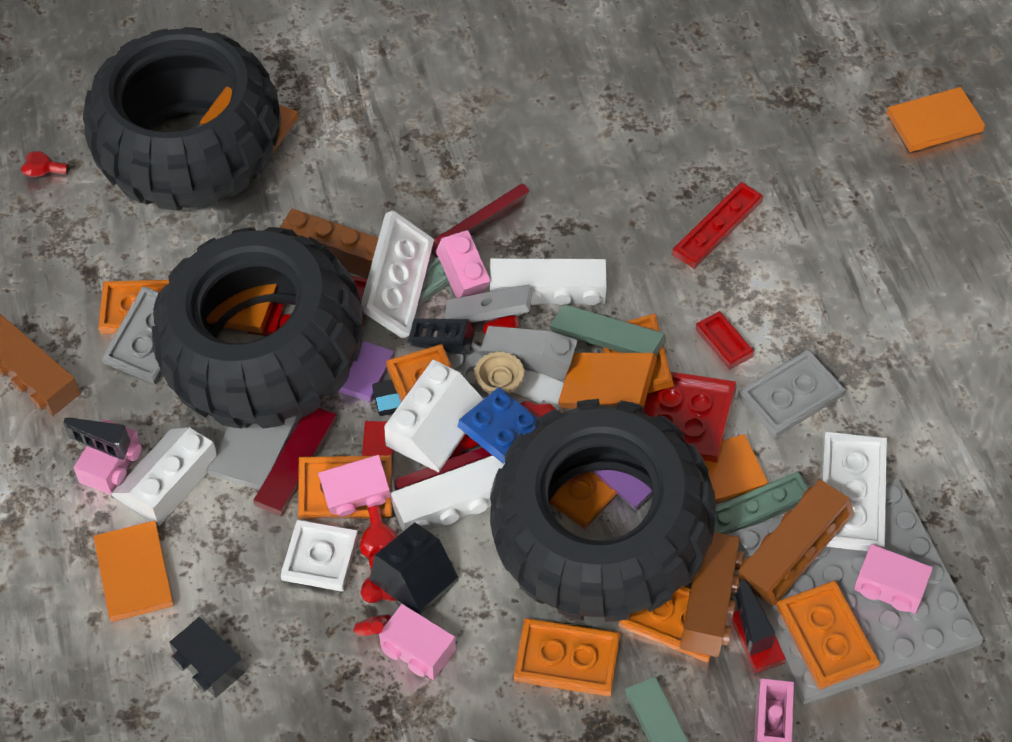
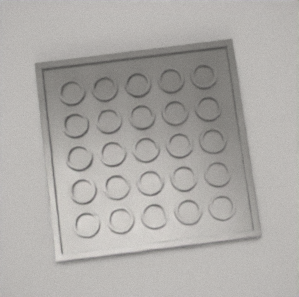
(897, 637)

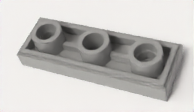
(490, 304)

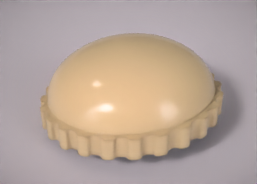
(500, 371)

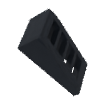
(458, 341)
(102, 436)
(756, 626)

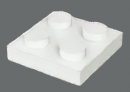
(319, 555)

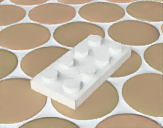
(397, 274)
(858, 470)

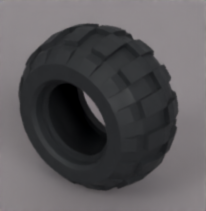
(173, 76)
(268, 376)
(603, 575)

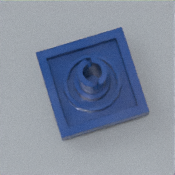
(497, 423)

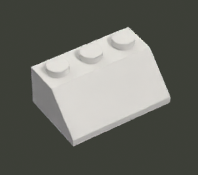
(429, 416)
(167, 474)

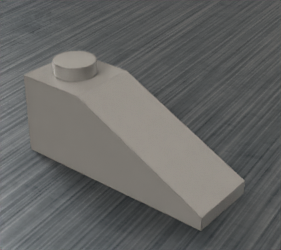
(536, 349)

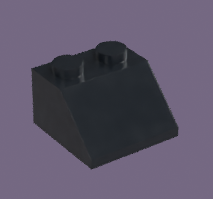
(414, 569)

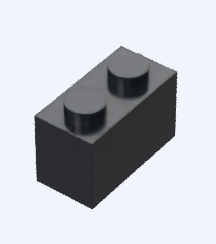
(206, 657)

